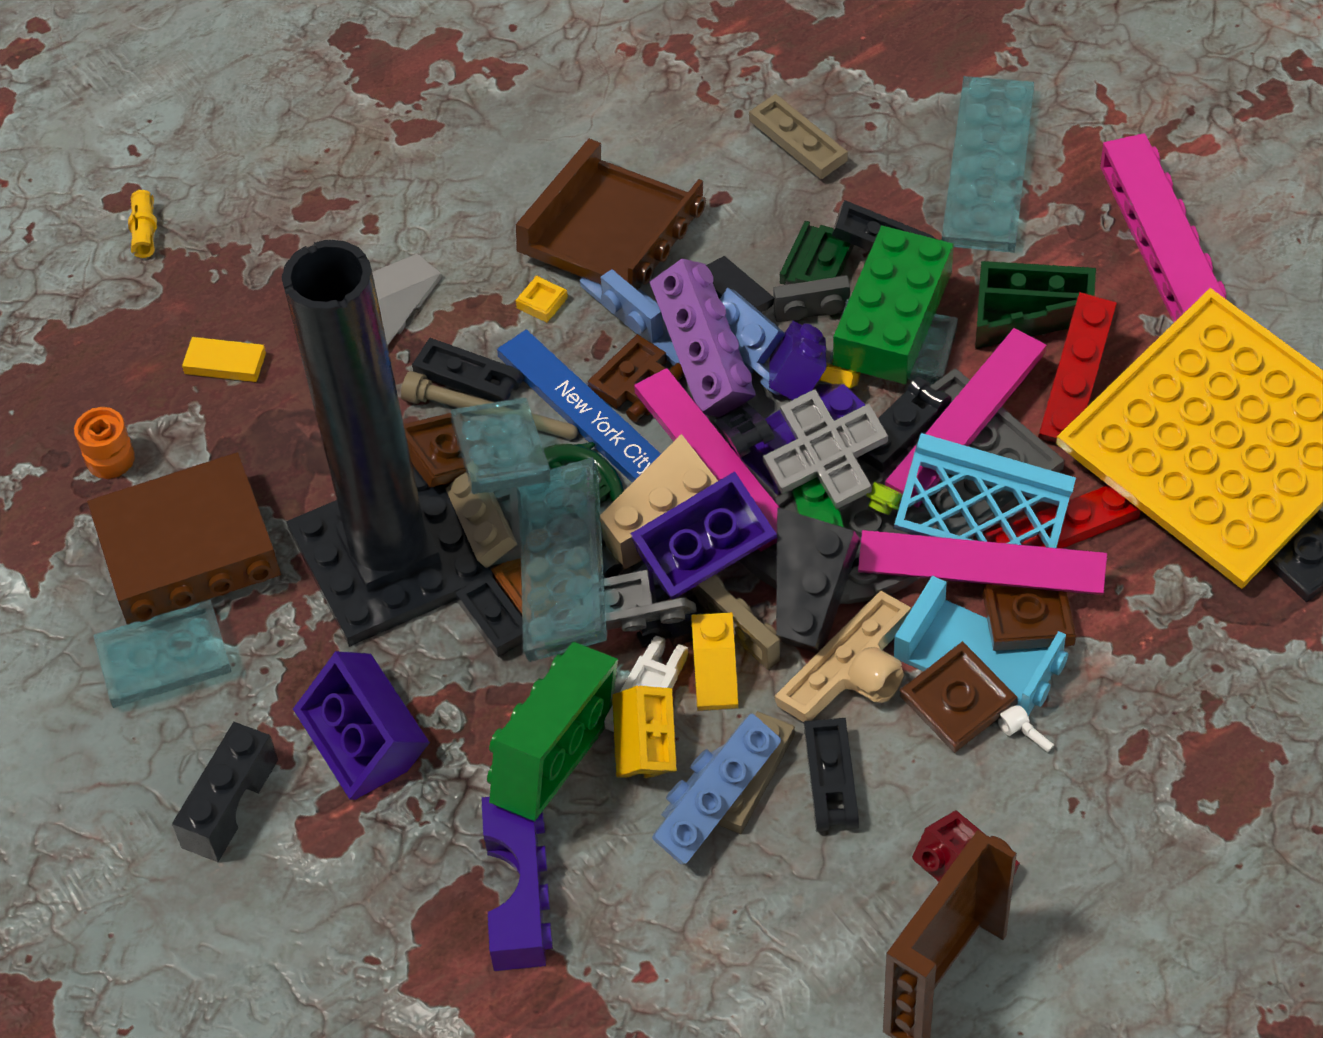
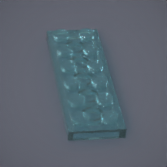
(988, 164)
(562, 561)

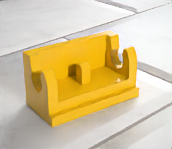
(644, 731)

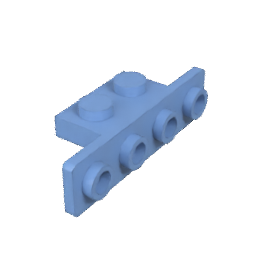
(633, 309)
(754, 333)
(713, 788)

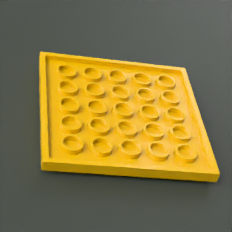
(1212, 437)

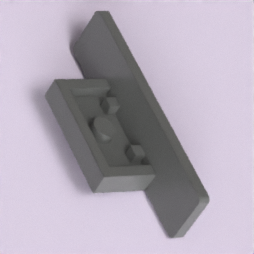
(632, 603)

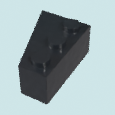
(811, 577)

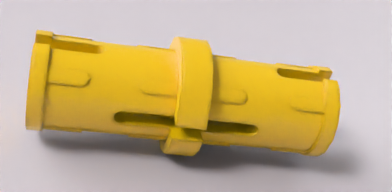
(142, 224)

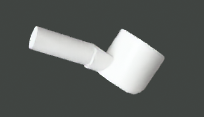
(1016, 719)

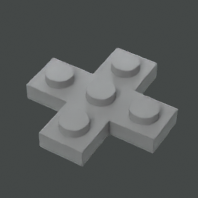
(825, 449)

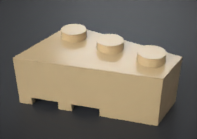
(662, 486)

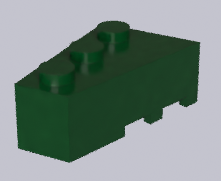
(1027, 298)

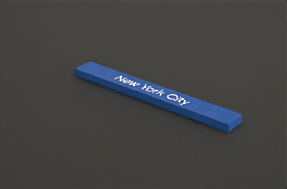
(579, 405)

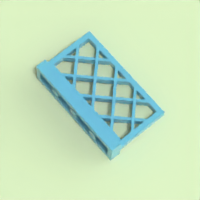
(984, 470)

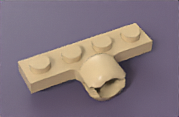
(850, 661)

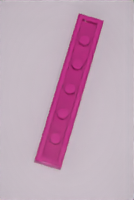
(976, 402)
(681, 415)
(982, 562)

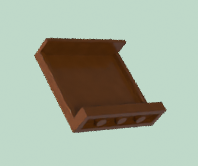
(606, 219)
(183, 538)
(968, 896)

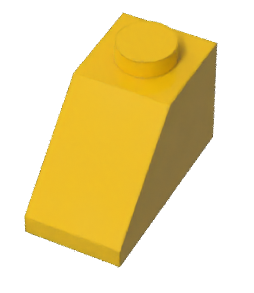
(714, 661)

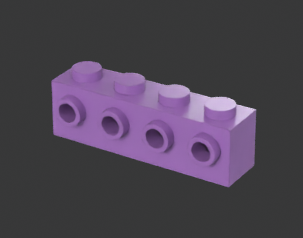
(702, 338)

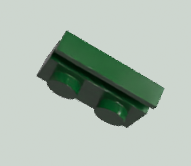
(815, 255)

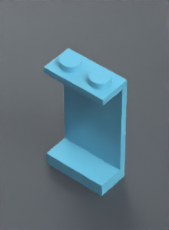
(939, 626)

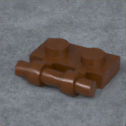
(628, 367)

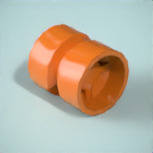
(104, 442)

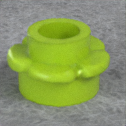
(884, 498)

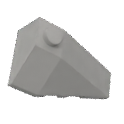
(402, 289)

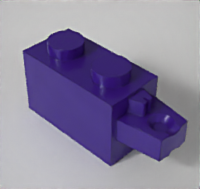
(798, 361)

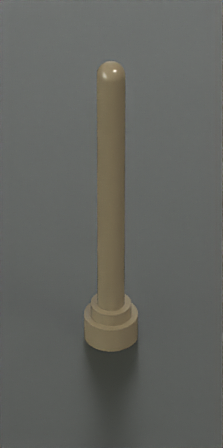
(418, 388)

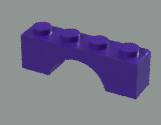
(517, 926)

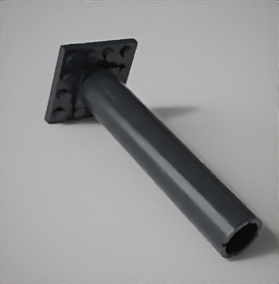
(389, 538)

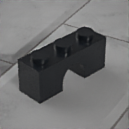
(209, 813)

